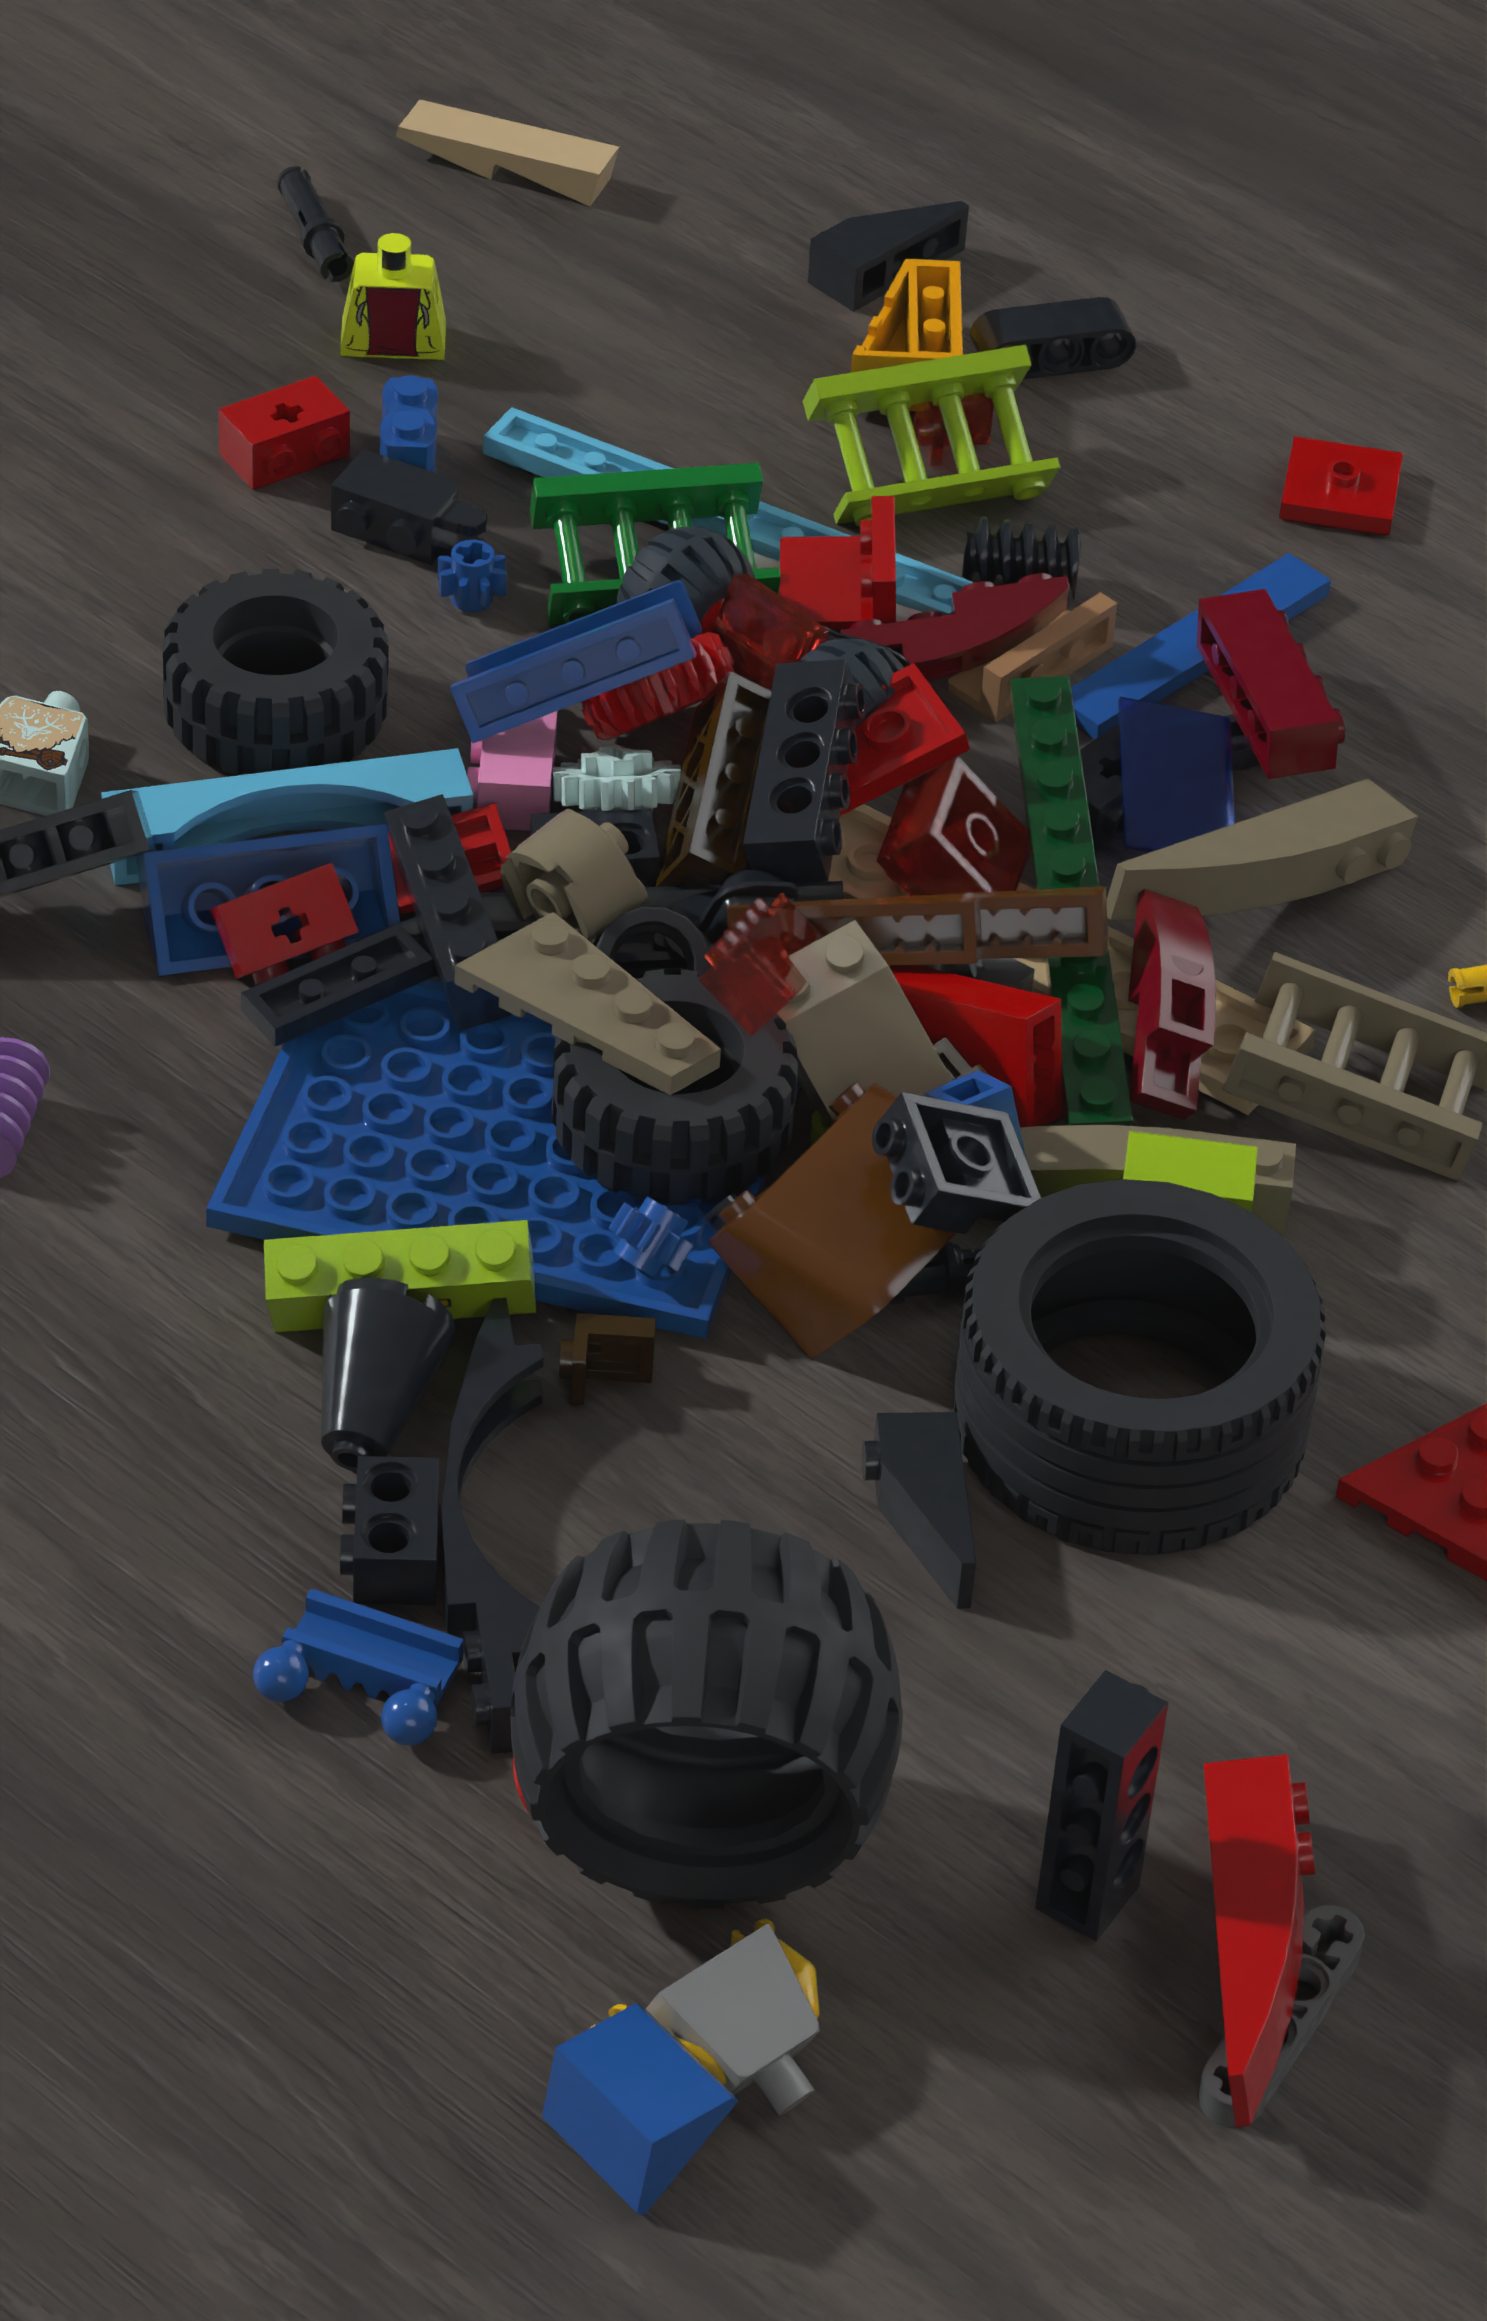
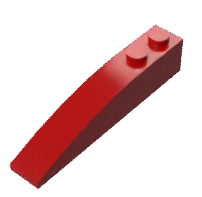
(1257, 1911)

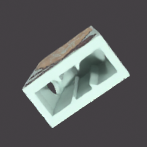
(42, 752)

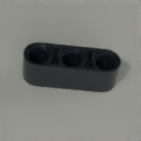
(1060, 335)

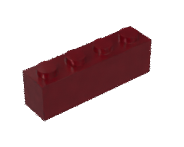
(1269, 684)

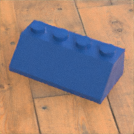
(189, 881)

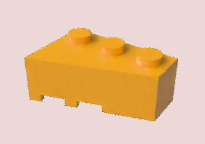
(917, 320)

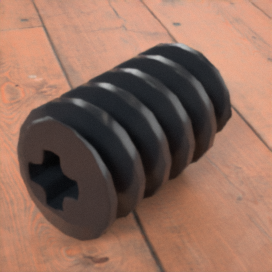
(1020, 555)

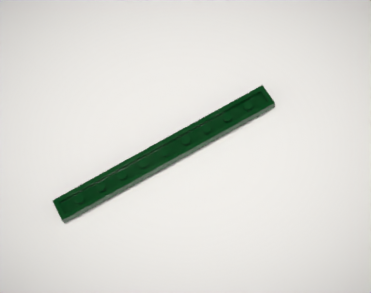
(1064, 857)

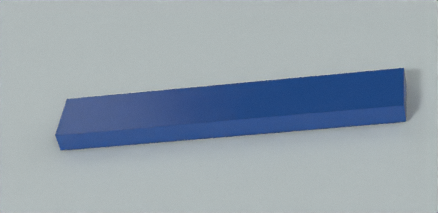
(1171, 656)

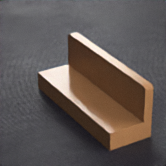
(1054, 651)

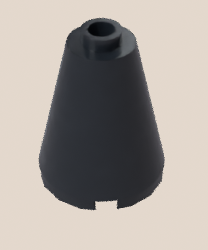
(376, 1364)

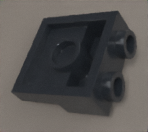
(953, 1162)

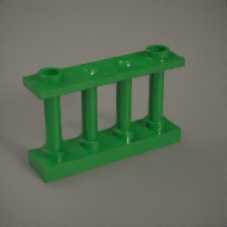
(638, 497)

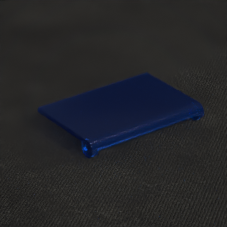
(1173, 773)

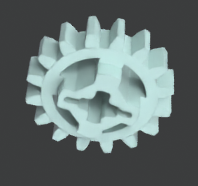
(616, 780)

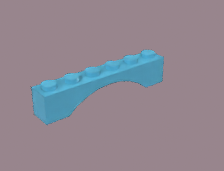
(295, 800)

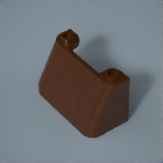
(826, 1235)

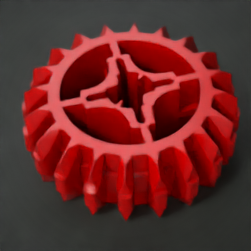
(659, 693)

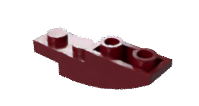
(981, 625)
(1176, 1001)

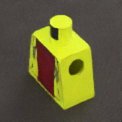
(394, 305)

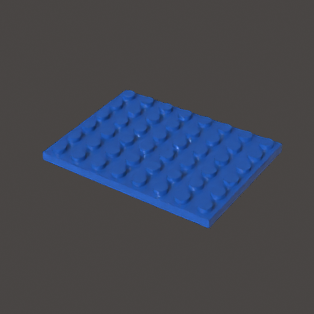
(435, 1127)

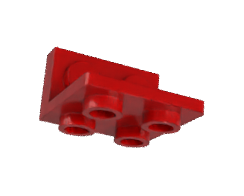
(844, 576)

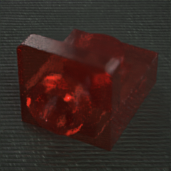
(931, 429)

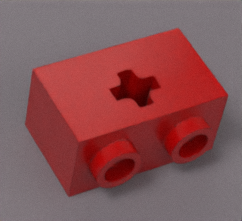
(284, 432)
(247, 923)

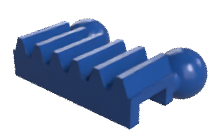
(368, 1649)

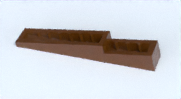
(969, 924)

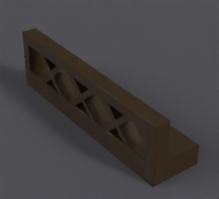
(716, 784)

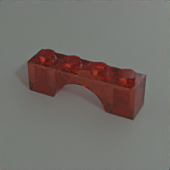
(752, 961)

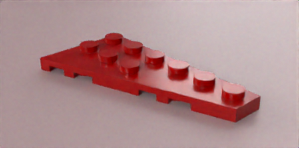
(1433, 1489)

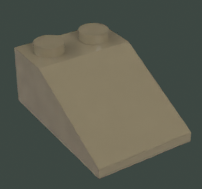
(856, 1023)

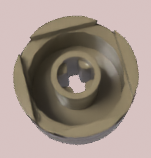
(575, 873)

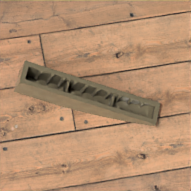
(1274, 855)
(1097, 1153)

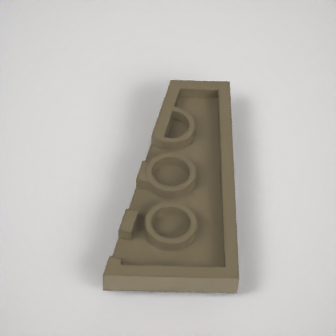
(590, 1001)

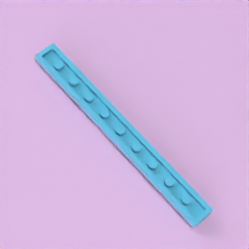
(559, 451)

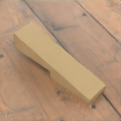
(486, 143)

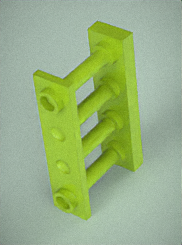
(945, 385)

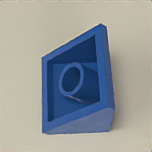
(633, 2103)

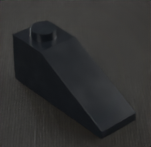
(865, 252)
(925, 1494)

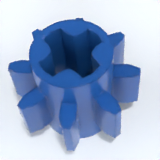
(472, 575)
(650, 1236)

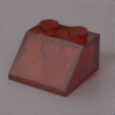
(953, 836)

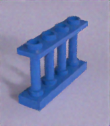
(577, 661)

